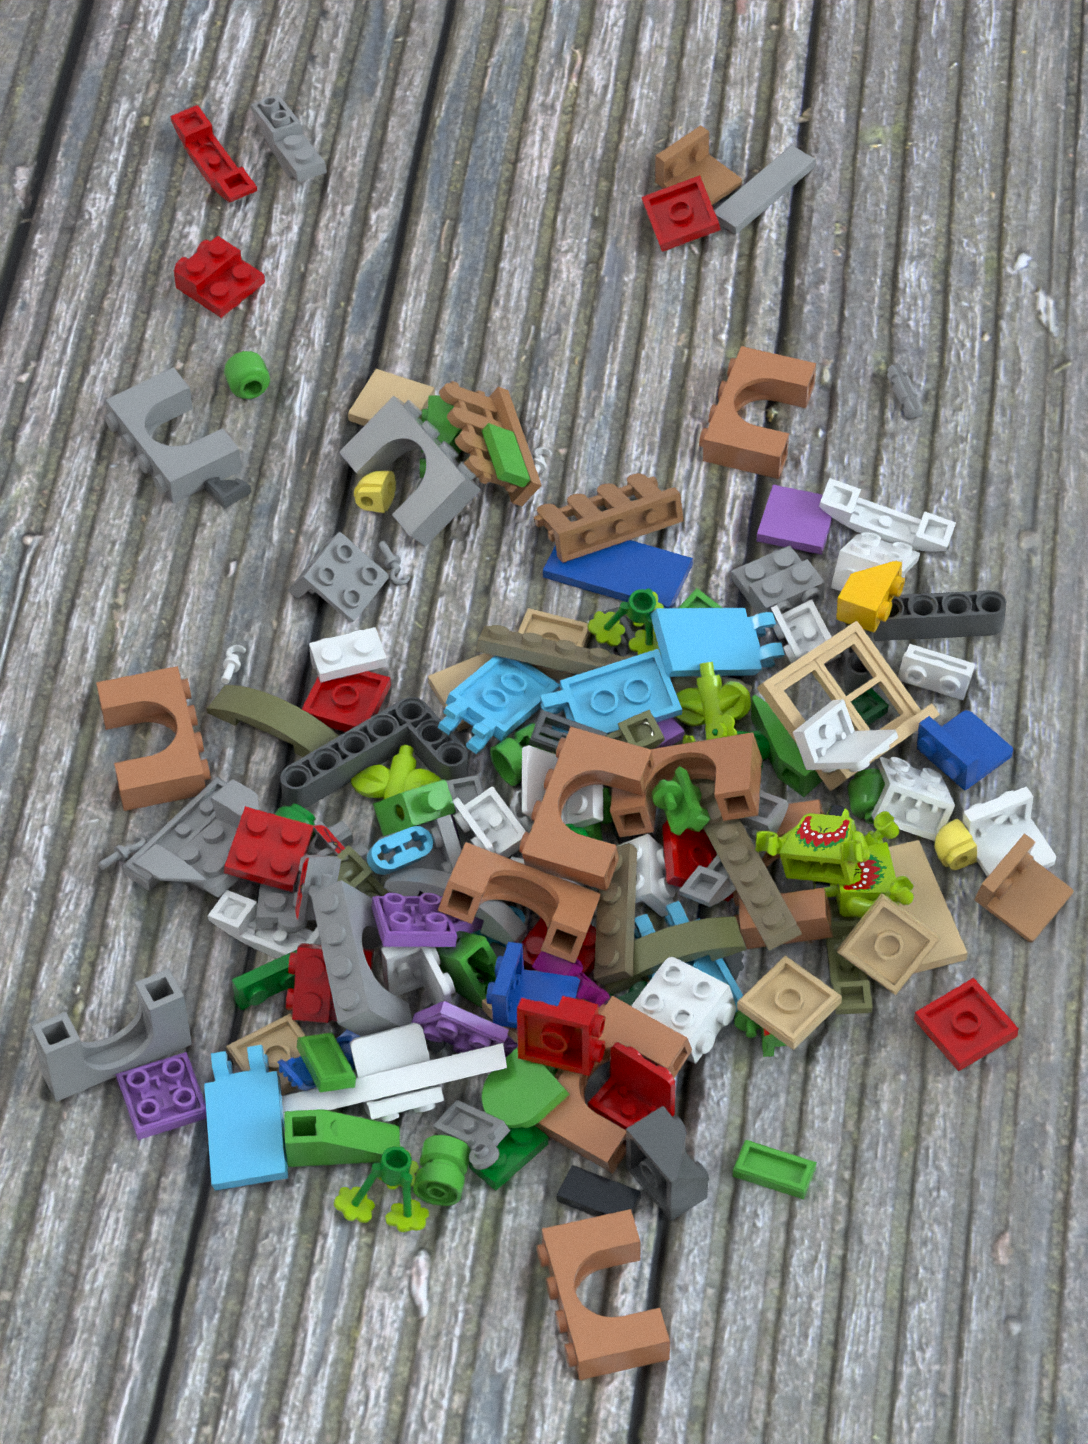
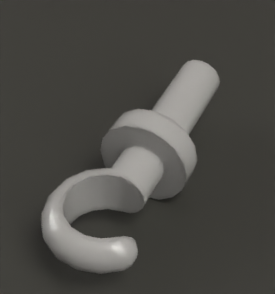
(392, 562)
(121, 853)

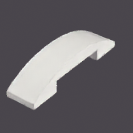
(861, 515)
(238, 918)

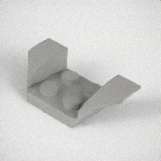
(204, 857)

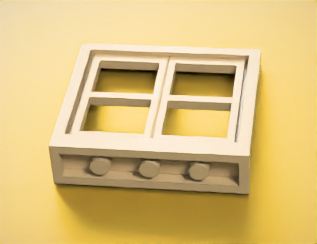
(882, 674)

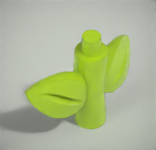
(712, 698)
(402, 776)

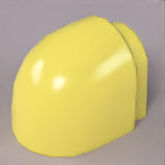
(376, 491)
(955, 846)

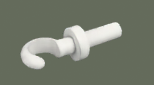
(538, 460)
(231, 663)

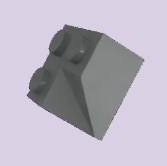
(661, 1164)

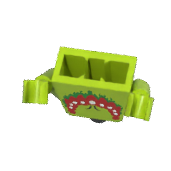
(818, 847)
(872, 876)

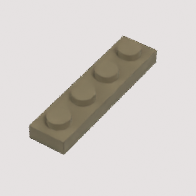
(617, 921)

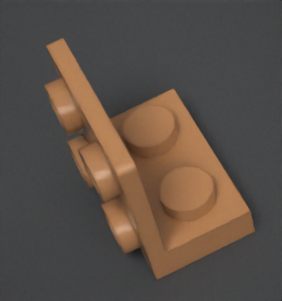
(691, 158)
(1023, 891)

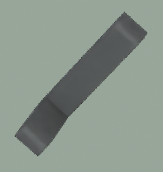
(927, 618)
(373, 743)

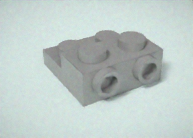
(779, 581)

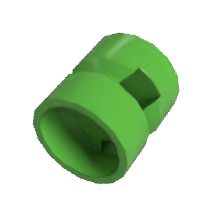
(508, 755)
(443, 1170)

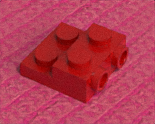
(217, 276)
(312, 994)
(561, 1034)

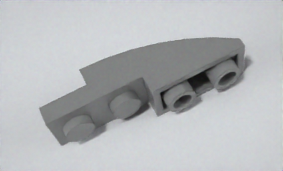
(286, 139)

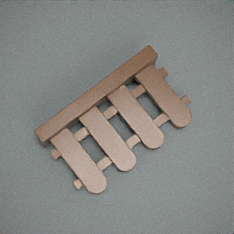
(471, 414)
(613, 526)

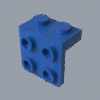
(963, 748)
(516, 983)

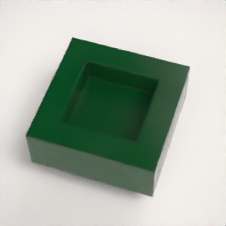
(870, 706)

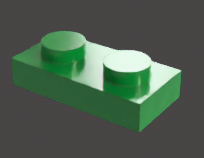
(263, 982)
(514, 1153)

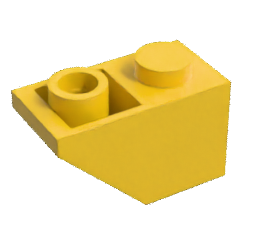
(869, 595)

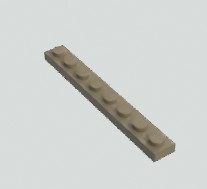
(560, 654)
(747, 872)

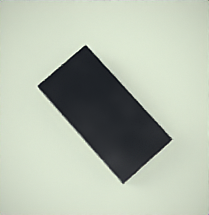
(596, 1193)

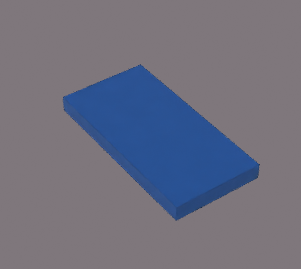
(622, 570)

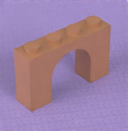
(752, 378)
(159, 699)
(729, 761)
(582, 762)
(489, 876)
(808, 907)
(573, 1121)
(599, 1342)

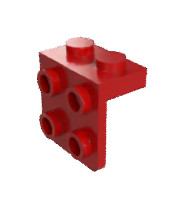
(633, 1088)

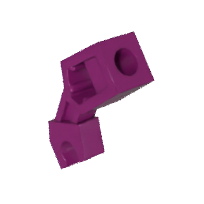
(587, 989)

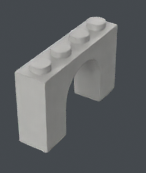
(174, 469)
(446, 483)
(345, 929)
(154, 1032)

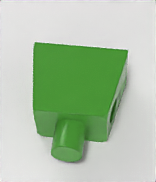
(419, 807)
(467, 963)

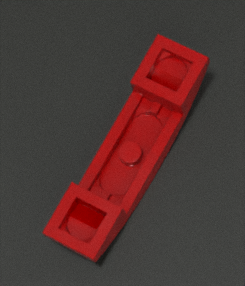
(210, 156)

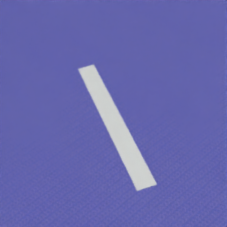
(401, 1080)

